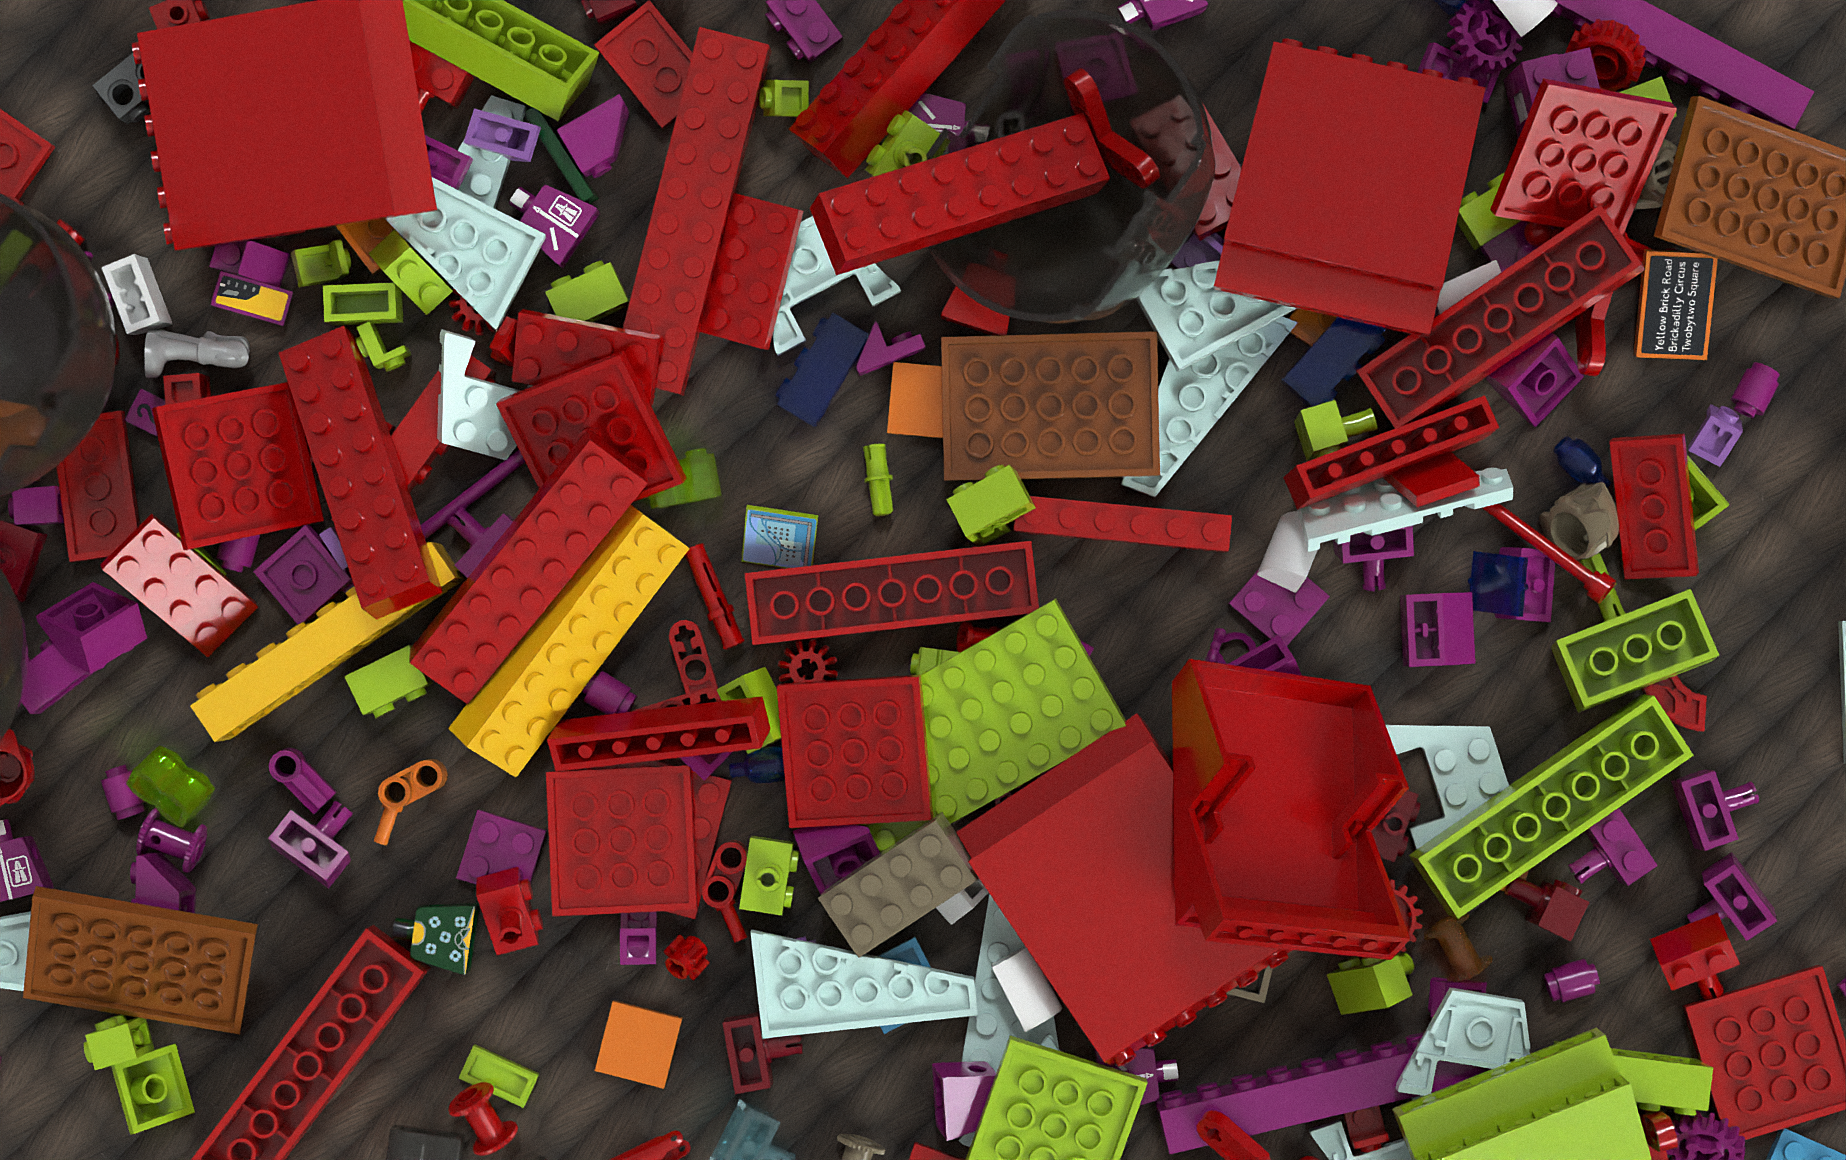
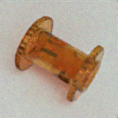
(1458, 948)

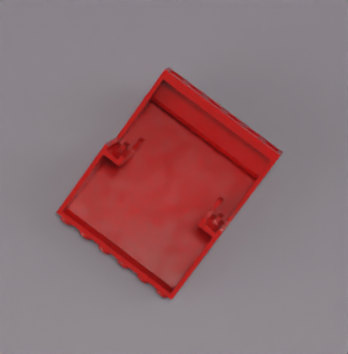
(284, 121)
(1350, 187)
(1279, 811)
(1091, 893)

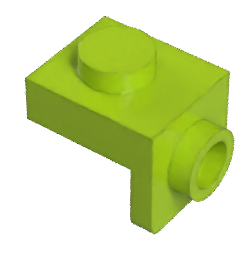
(784, 97)
(321, 263)
(371, 345)

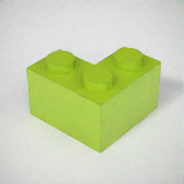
(990, 504)

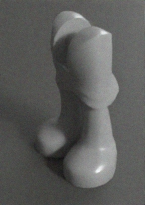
(209, 349)

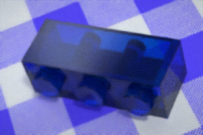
(1331, 359)
(822, 369)

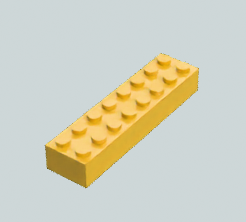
(568, 642)
(304, 657)

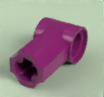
(304, 782)

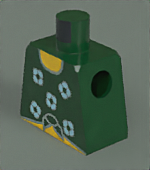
(441, 935)

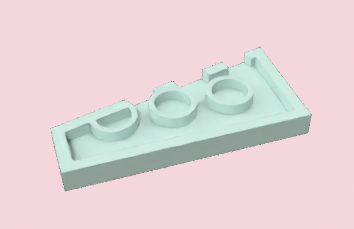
(489, 169)

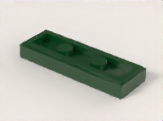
(562, 156)

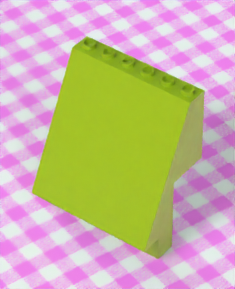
(1537, 1107)

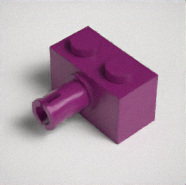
(480, 539)
(1373, 551)
(1708, 808)
(313, 846)
(1615, 847)
(1735, 898)

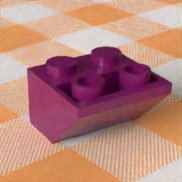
(1437, 629)
(161, 883)

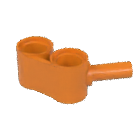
(414, 790)

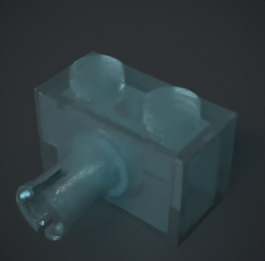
(750, 1136)

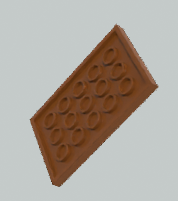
(1758, 198)
(1051, 405)
(138, 960)

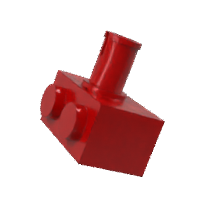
(438, 78)
(508, 910)
(1696, 955)

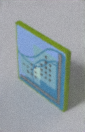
(779, 537)

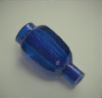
(1580, 461)
(761, 766)

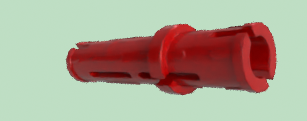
(719, 610)

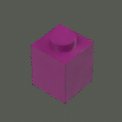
(36, 506)

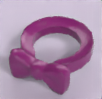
(1221, 636)

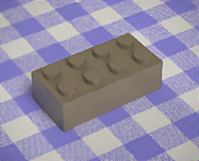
(899, 885)

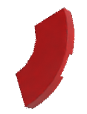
(1679, 703)

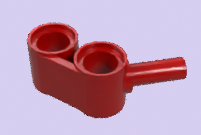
(731, 877)

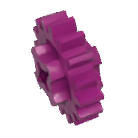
(1484, 36)
(1707, 1139)

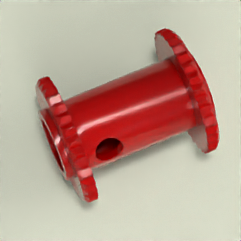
(483, 1119)

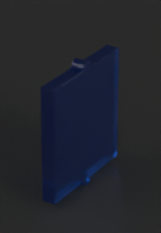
(1498, 583)

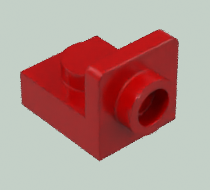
(504, 342)
(1366, 1129)

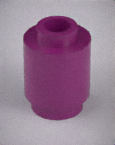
(1755, 390)
(238, 553)
(608, 694)
(119, 795)
(1571, 981)

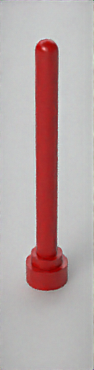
(1595, 583)

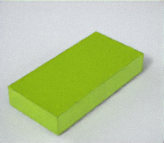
(508, 1078)

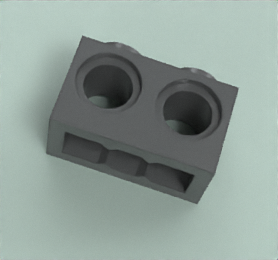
(120, 78)

